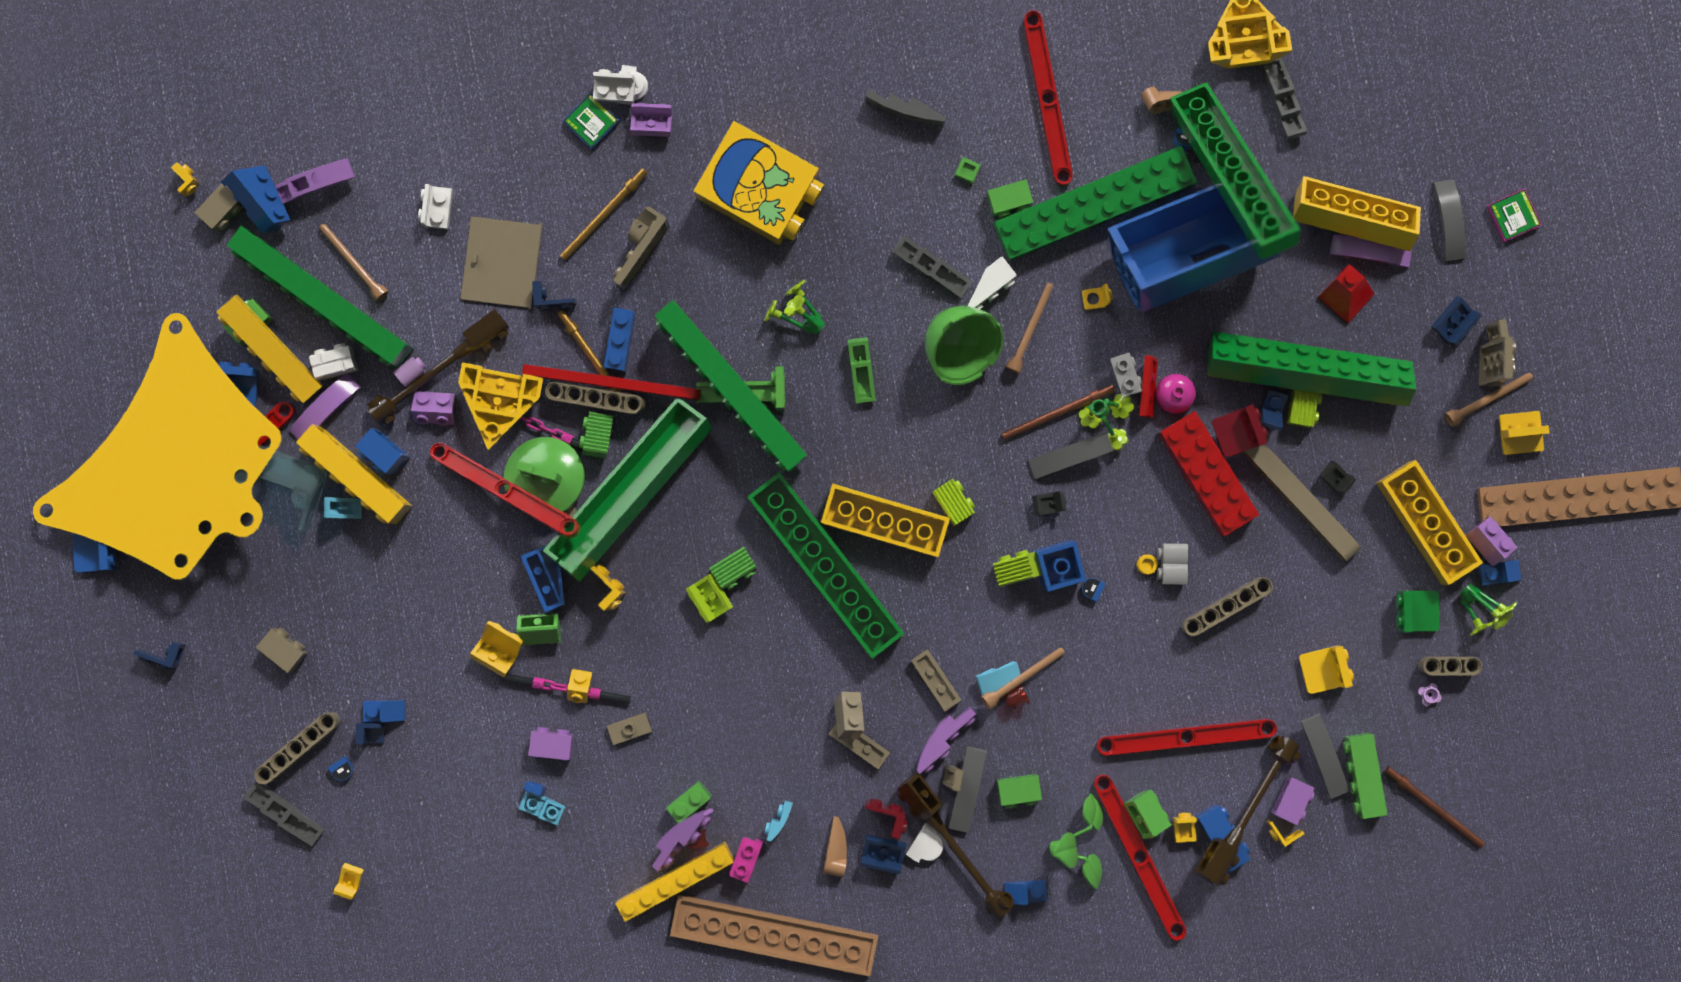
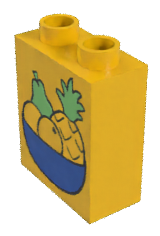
(759, 184)

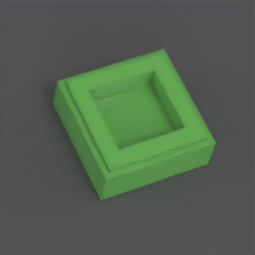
(967, 170)

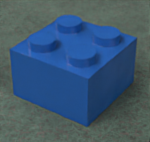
(382, 452)
(1059, 565)

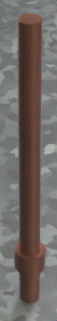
(1093, 395)
(1404, 783)

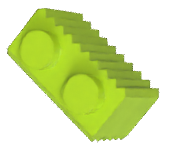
(1303, 408)
(953, 501)
(1016, 569)

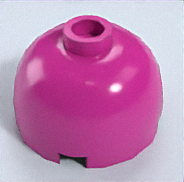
(1175, 393)

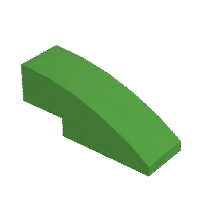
(861, 370)

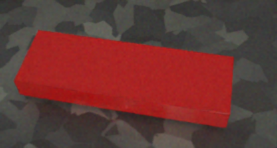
(1148, 386)

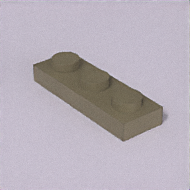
(936, 680)
(864, 747)

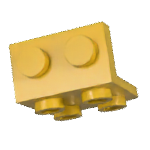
(612, 600)
(497, 649)
(1326, 669)

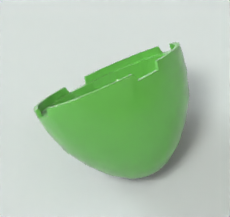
(962, 344)

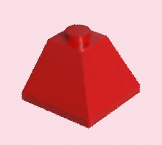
(1347, 293)

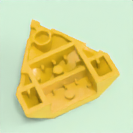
(1248, 36)
(497, 398)

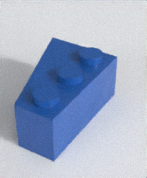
(258, 196)
(545, 578)

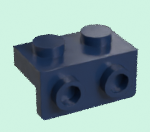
(1455, 321)
(883, 854)

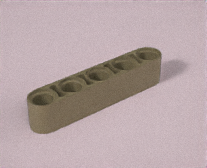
(586, 397)
(1236, 605)
(288, 751)

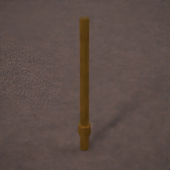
(631, 185)
(572, 329)

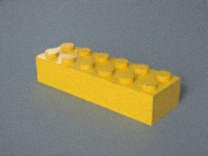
(1357, 213)
(354, 474)
(885, 520)
(1429, 522)

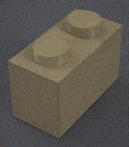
(219, 208)
(282, 649)
(849, 715)

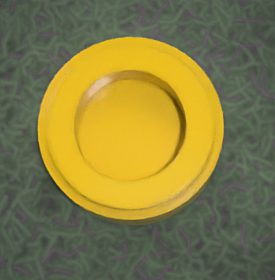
(1147, 564)

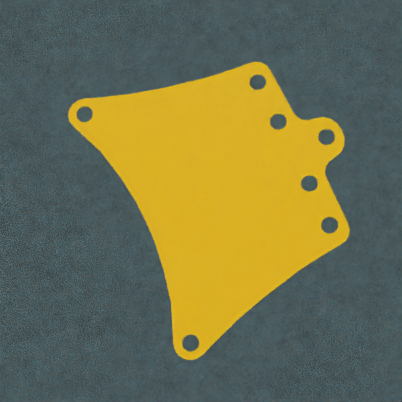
(170, 462)

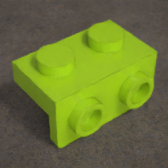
(709, 598)

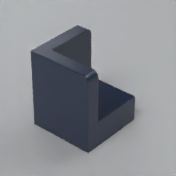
(369, 732)

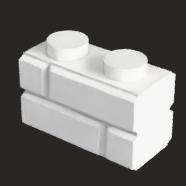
(333, 362)

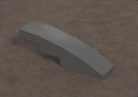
(1284, 99)
(913, 110)
(931, 266)
(1070, 455)
(1324, 756)
(966, 798)
(283, 813)

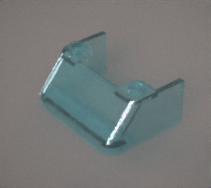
(301, 476)

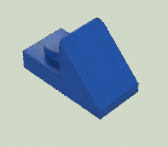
(1500, 573)
(384, 710)
(1027, 891)

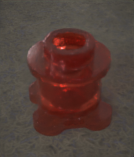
(1016, 697)
(702, 842)

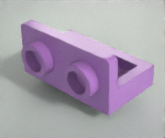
(651, 119)
(433, 408)

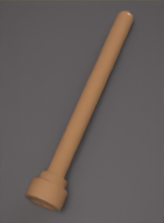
(377, 291)
(1015, 364)
(1454, 417)
(991, 699)

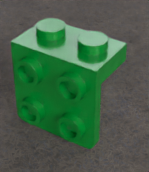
(1417, 611)

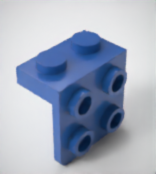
(244, 378)
(92, 555)

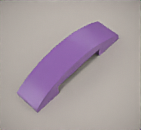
(1354, 247)
(326, 404)

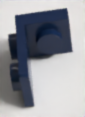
(540, 293)
(1272, 408)
(173, 653)

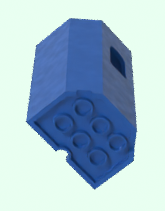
(1158, 249)

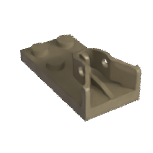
(645, 238)
(1496, 362)

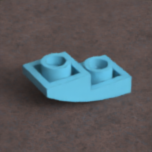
(996, 678)
(542, 807)
(776, 825)

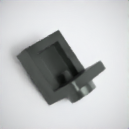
(1337, 477)
(1049, 503)

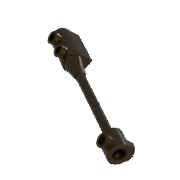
(477, 338)
(925, 805)
(1223, 852)

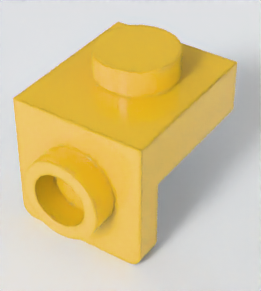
(190, 183)
(579, 686)
(1184, 827)
(349, 881)

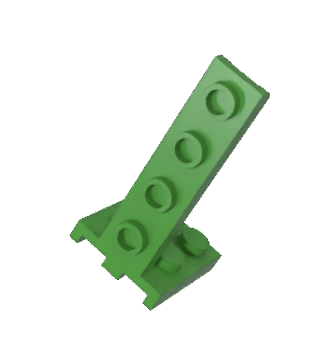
(766, 391)

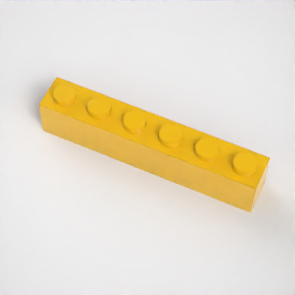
(269, 348)
(675, 881)

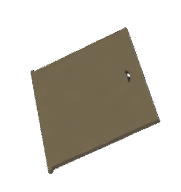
(501, 262)

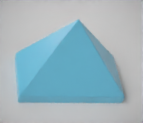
(342, 508)

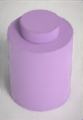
(410, 371)

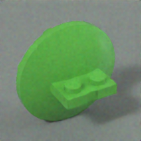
(547, 471)

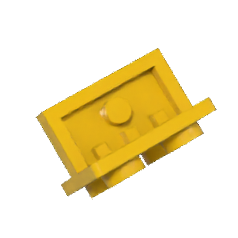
(1522, 432)

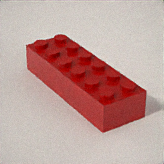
(1208, 474)

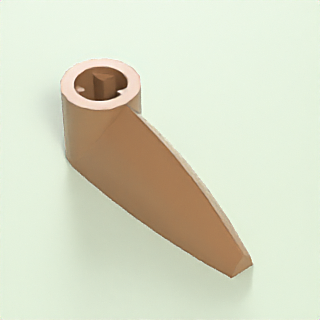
(1157, 101)
(836, 851)

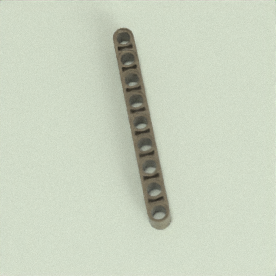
(1303, 501)

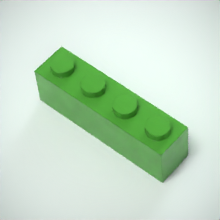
(1365, 775)

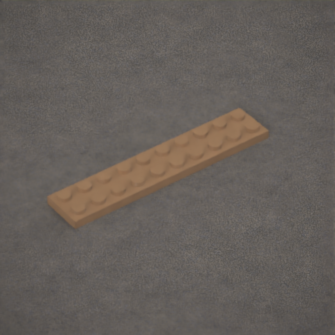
(1581, 497)
(774, 935)

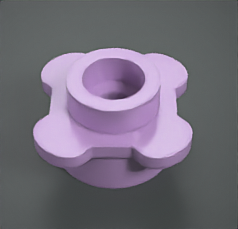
(1435, 695)

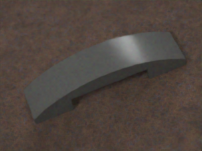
(1451, 220)

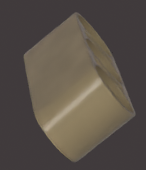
(1459, 667)

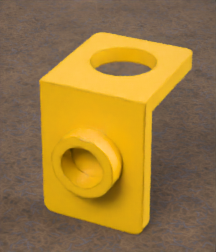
(1104, 295)
(1277, 836)

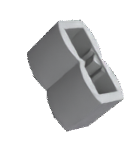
(1173, 564)

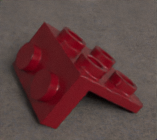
(1239, 431)
(900, 824)

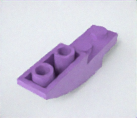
(315, 180)
(936, 744)
(679, 836)

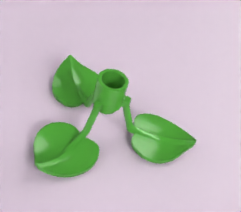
(1066, 847)

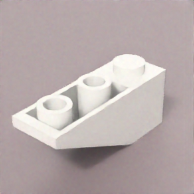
(994, 278)

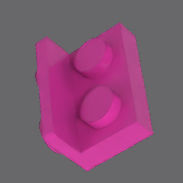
(746, 859)

